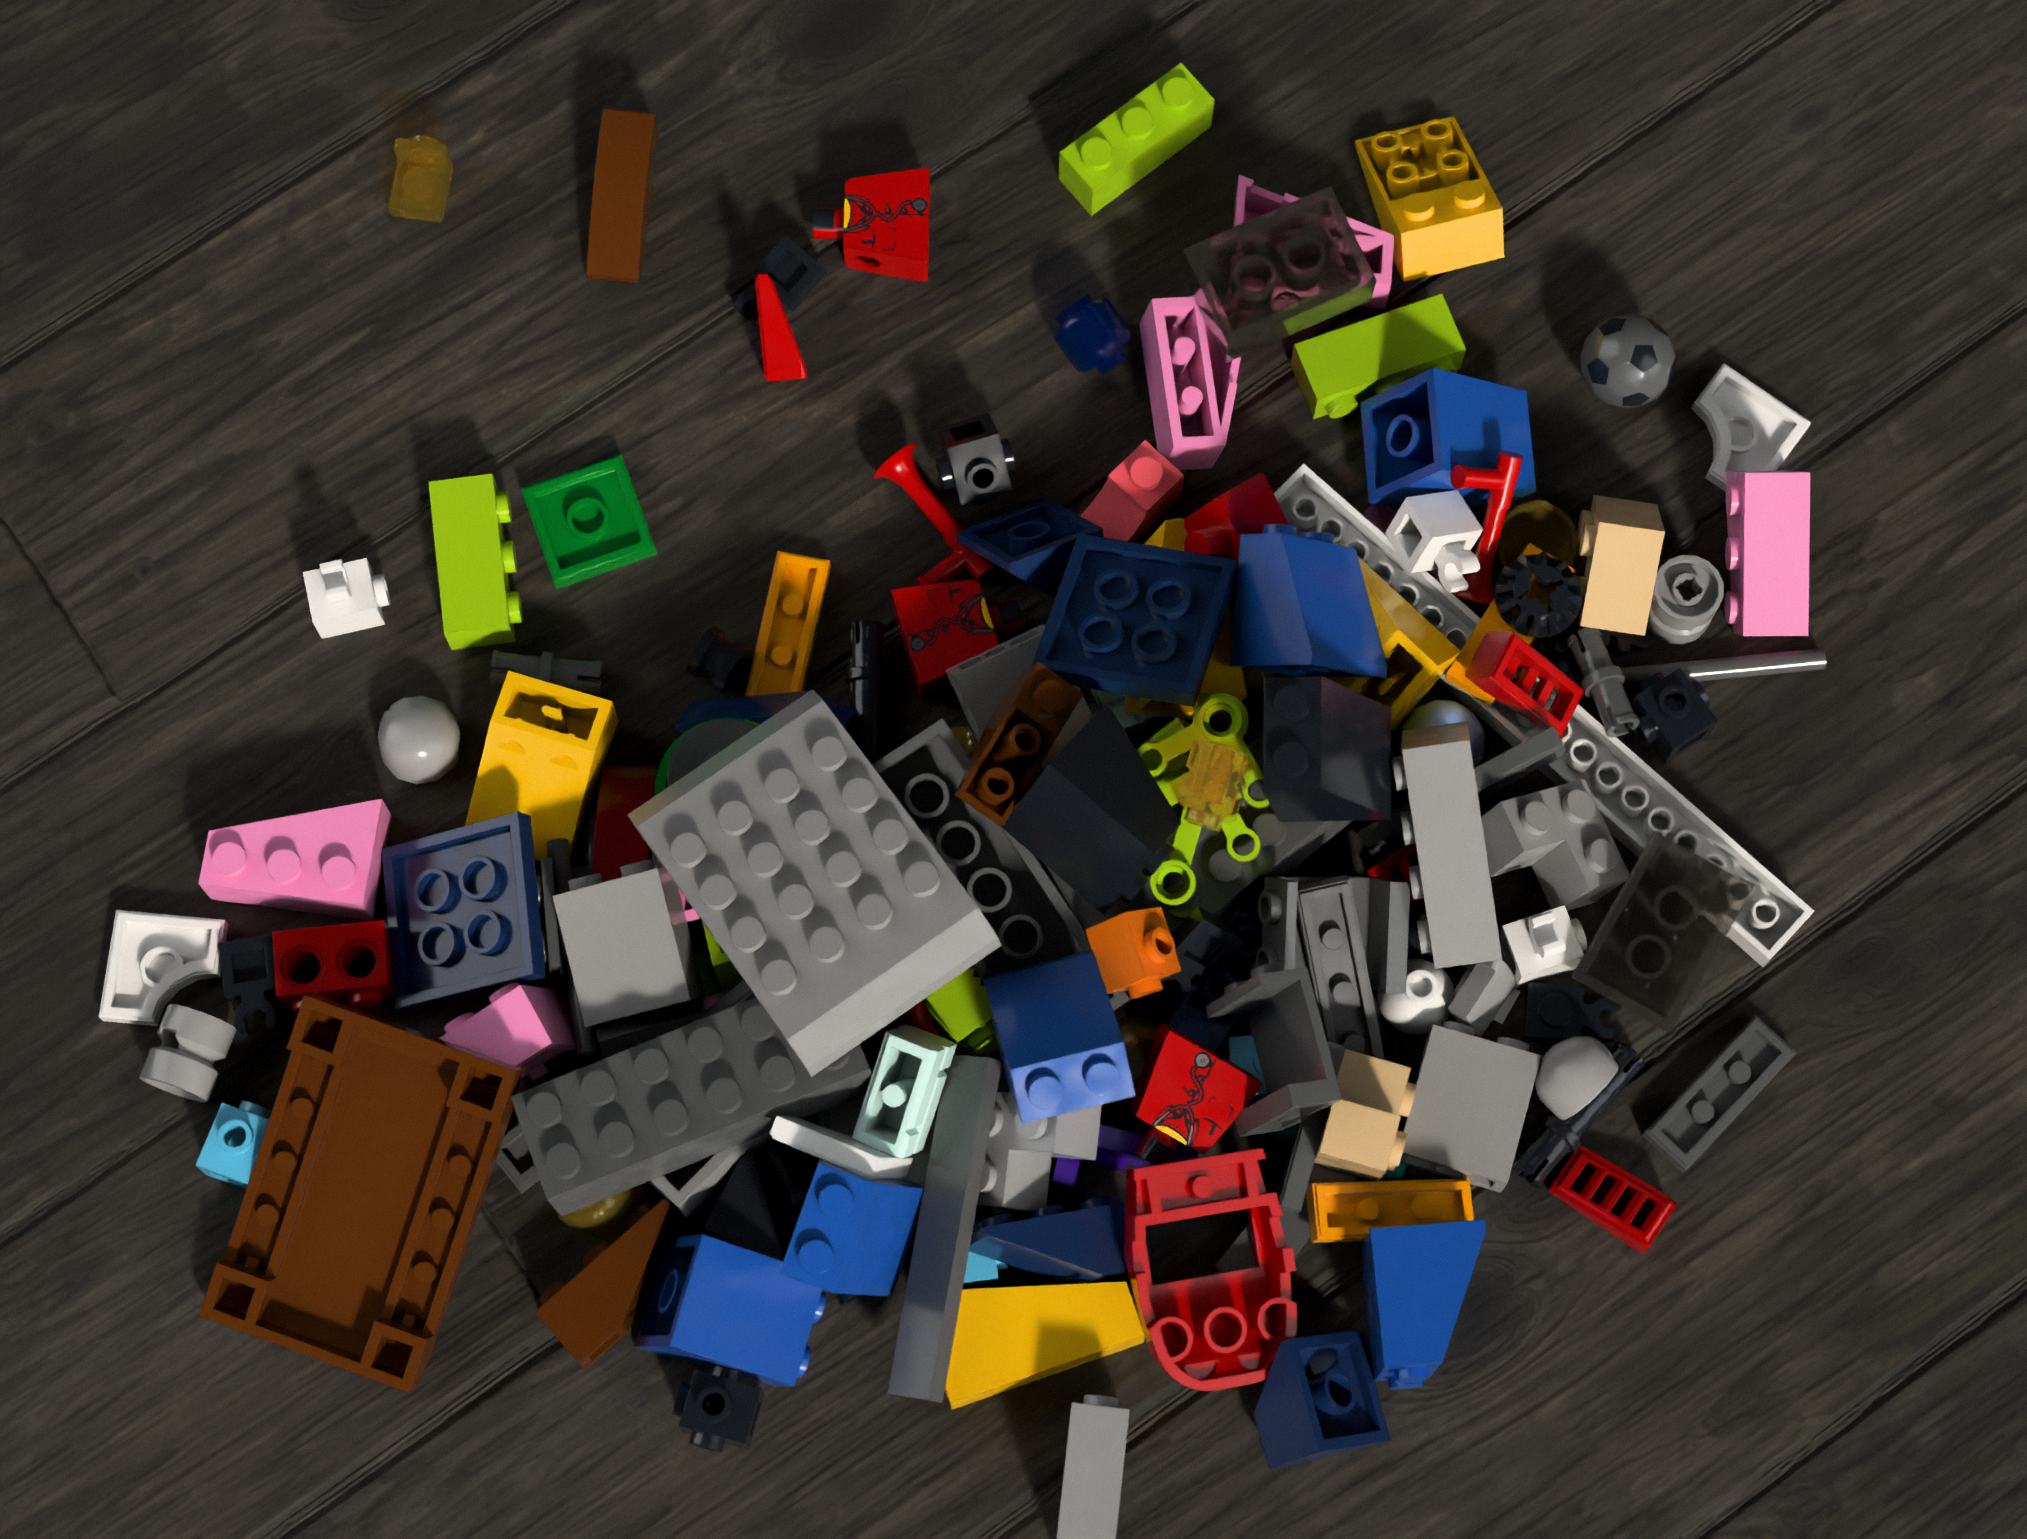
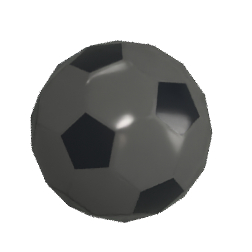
(1627, 360)

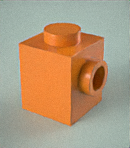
(1134, 951)

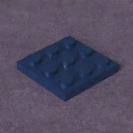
(1137, 619)
(463, 912)

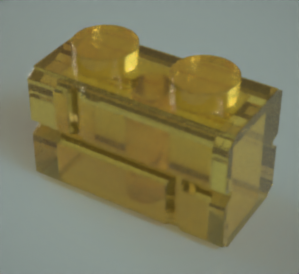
(1214, 784)

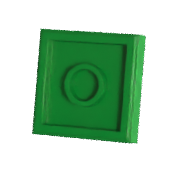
(589, 521)

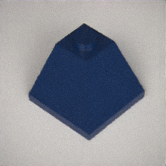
(1030, 542)
(1319, 1400)

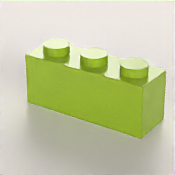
(1136, 139)
(1375, 355)
(474, 561)

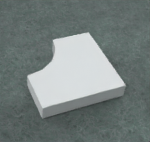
(1746, 426)
(155, 959)
(838, 1148)

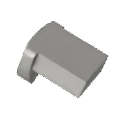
(1482, 994)

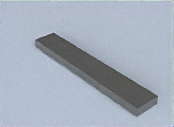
(944, 1228)

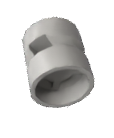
(1684, 599)
(187, 1053)

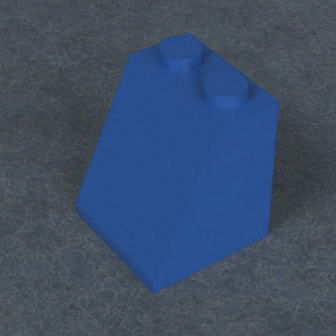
(1435, 423)
(1303, 608)
(1058, 1037)
(853, 1232)
(1415, 1293)
(729, 1311)

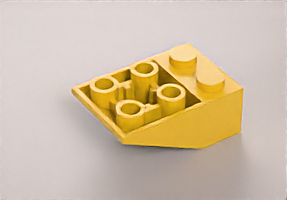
(1432, 198)
(1411, 647)
(543, 758)

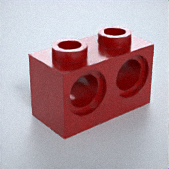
(335, 950)

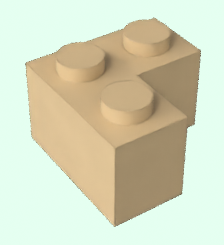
(1622, 563)
(1363, 1126)

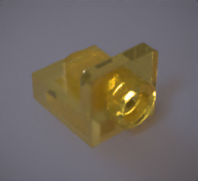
(420, 179)

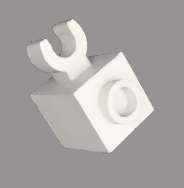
(1437, 534)
(345, 597)
(1542, 945)

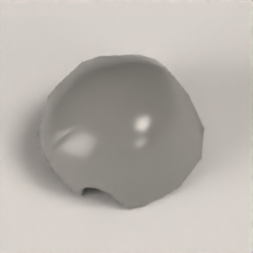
(419, 739)
(1574, 1074)

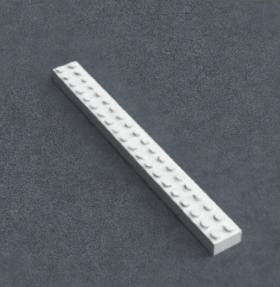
(1624, 787)

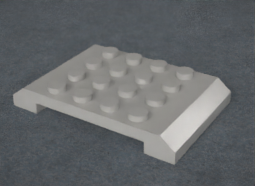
(814, 881)

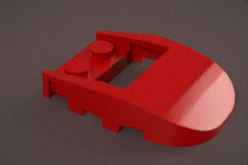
(1219, 1325)

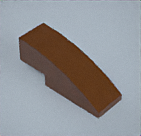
(621, 195)

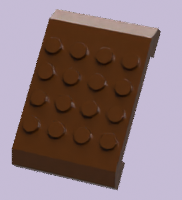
(363, 1193)

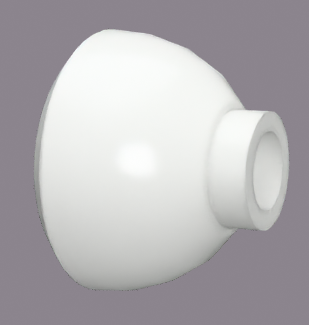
(1425, 1001)

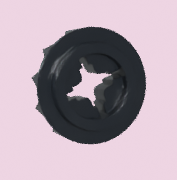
(1529, 615)

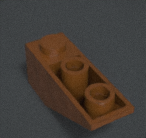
(1017, 741)
(603, 1298)

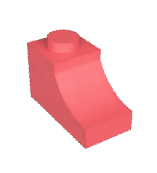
(1135, 495)

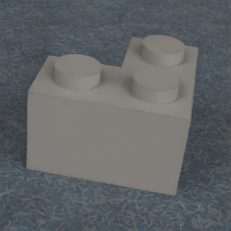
(1562, 840)
(1021, 1154)

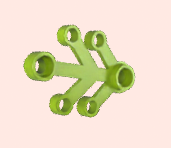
(1188, 834)

